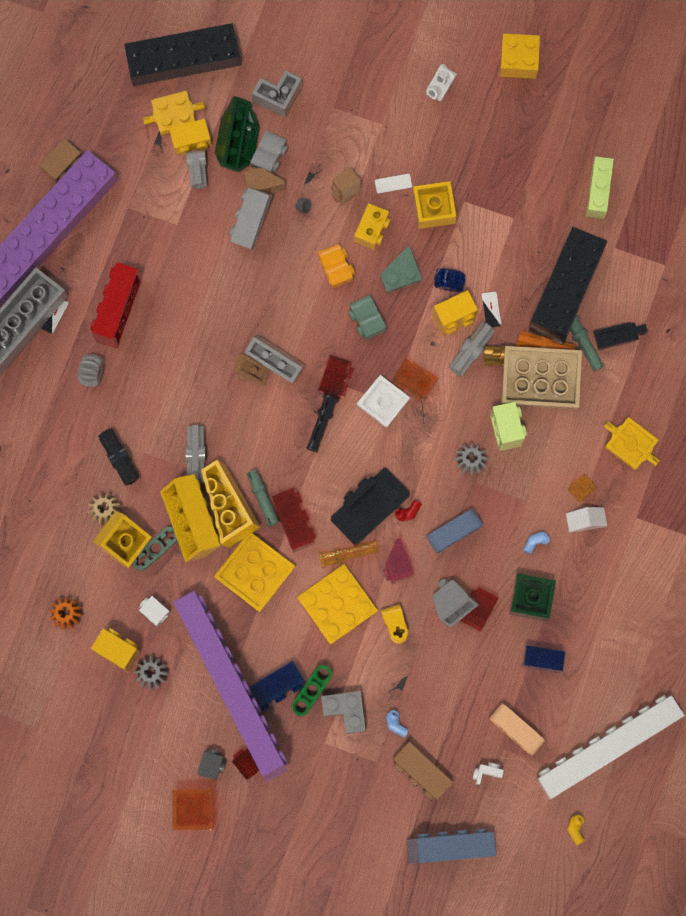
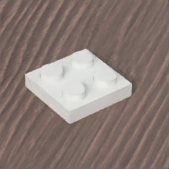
(383, 401)

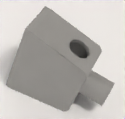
(452, 602)

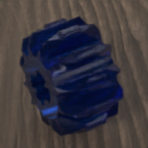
(449, 280)

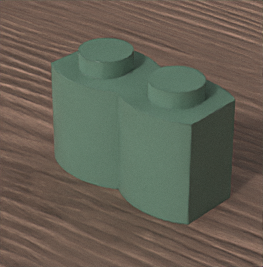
(367, 317)

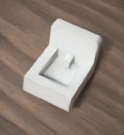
(490, 770)

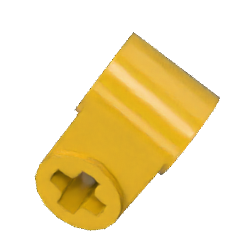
(394, 620)

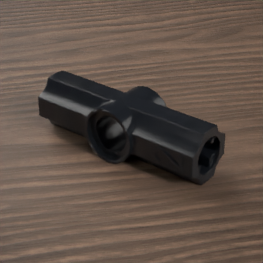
(118, 457)

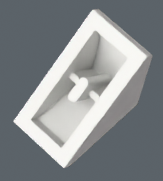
(586, 519)

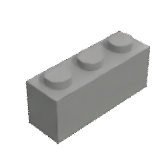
(250, 217)
(275, 359)

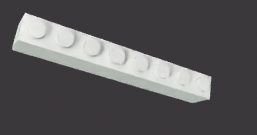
(609, 747)

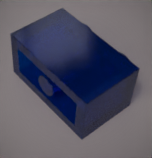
(543, 659)

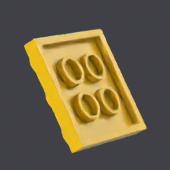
(254, 572)
(337, 604)

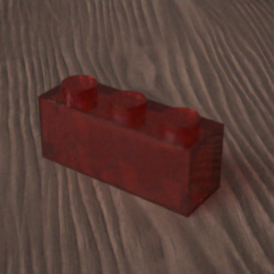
(293, 520)

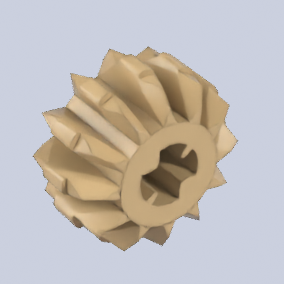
(100, 503)

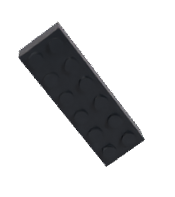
(182, 54)
(567, 285)

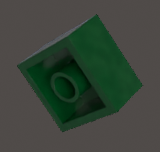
(532, 597)

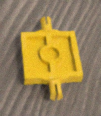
(172, 111)
(631, 443)

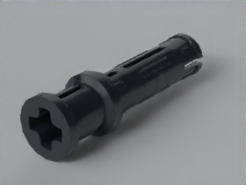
(324, 415)

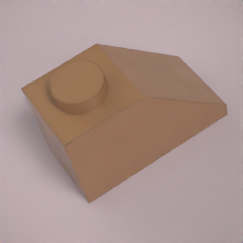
(263, 180)

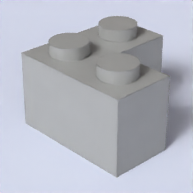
(280, 97)
(348, 705)

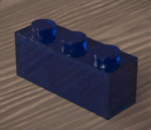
(276, 686)

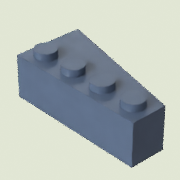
(451, 847)

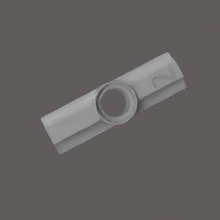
(471, 349)
(195, 451)

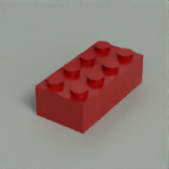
(116, 305)

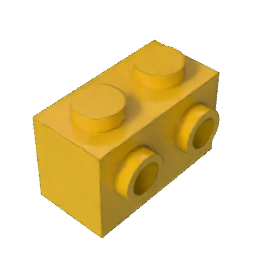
(371, 226)

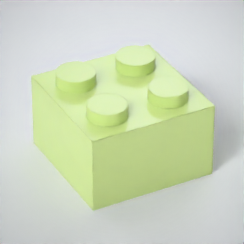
(507, 426)

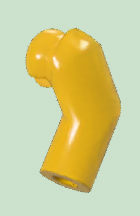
(574, 828)

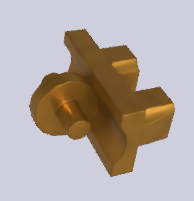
(494, 356)

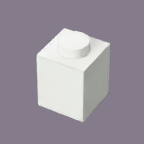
(154, 611)

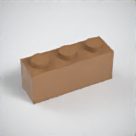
(422, 772)

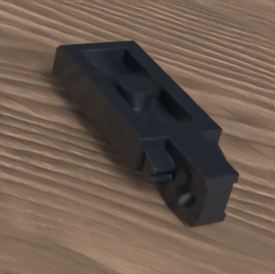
(618, 335)

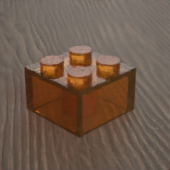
(193, 809)

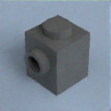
(211, 765)

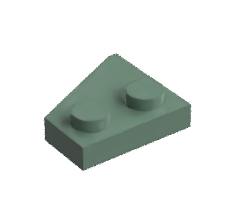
(401, 272)

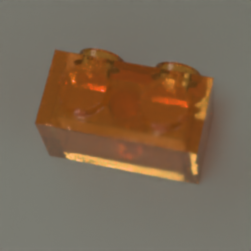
(414, 380)

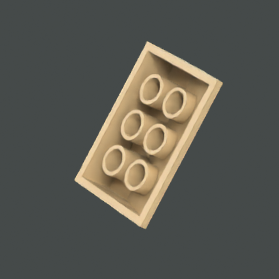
(541, 377)

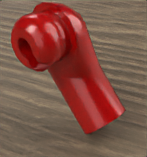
(410, 513)

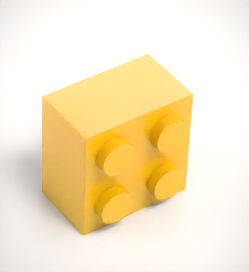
(519, 56)
(434, 205)
(455, 313)
(121, 539)
(115, 649)

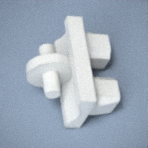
(441, 83)

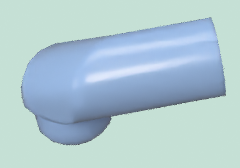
(537, 538)

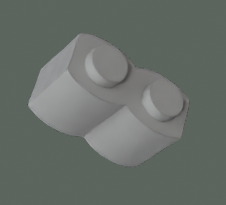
(269, 152)

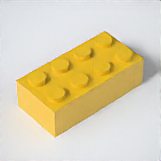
(190, 518)

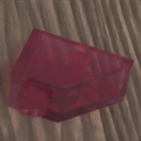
(398, 564)

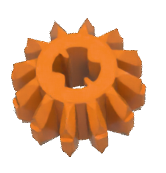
(61, 607)

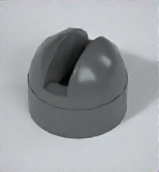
(303, 209)

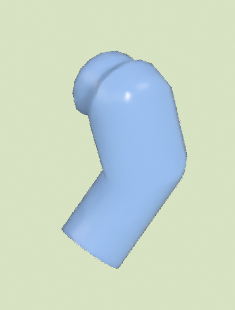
(394, 724)

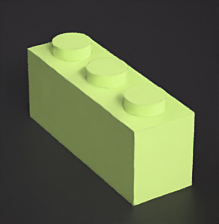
(599, 187)

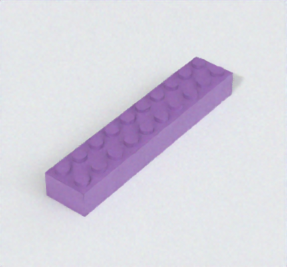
(52, 221)
(229, 684)

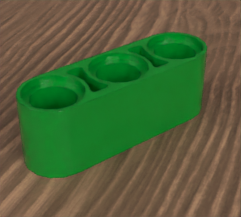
(312, 681)

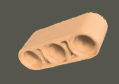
(517, 729)

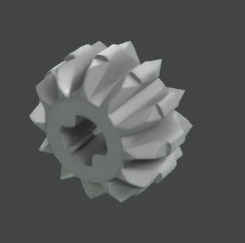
(90, 370)
(466, 462)
(146, 668)

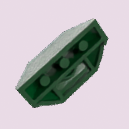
(237, 135)

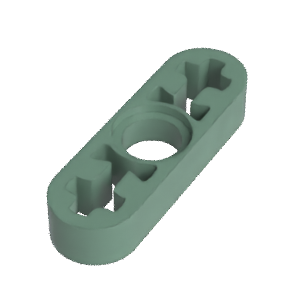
(148, 562)

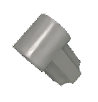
(196, 164)

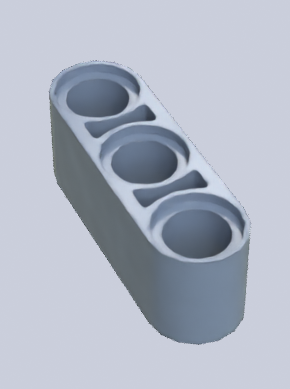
(454, 530)

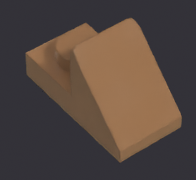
(251, 370)

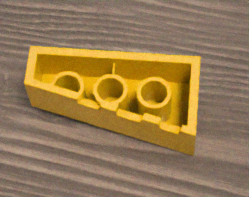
(229, 506)

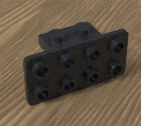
(369, 505)

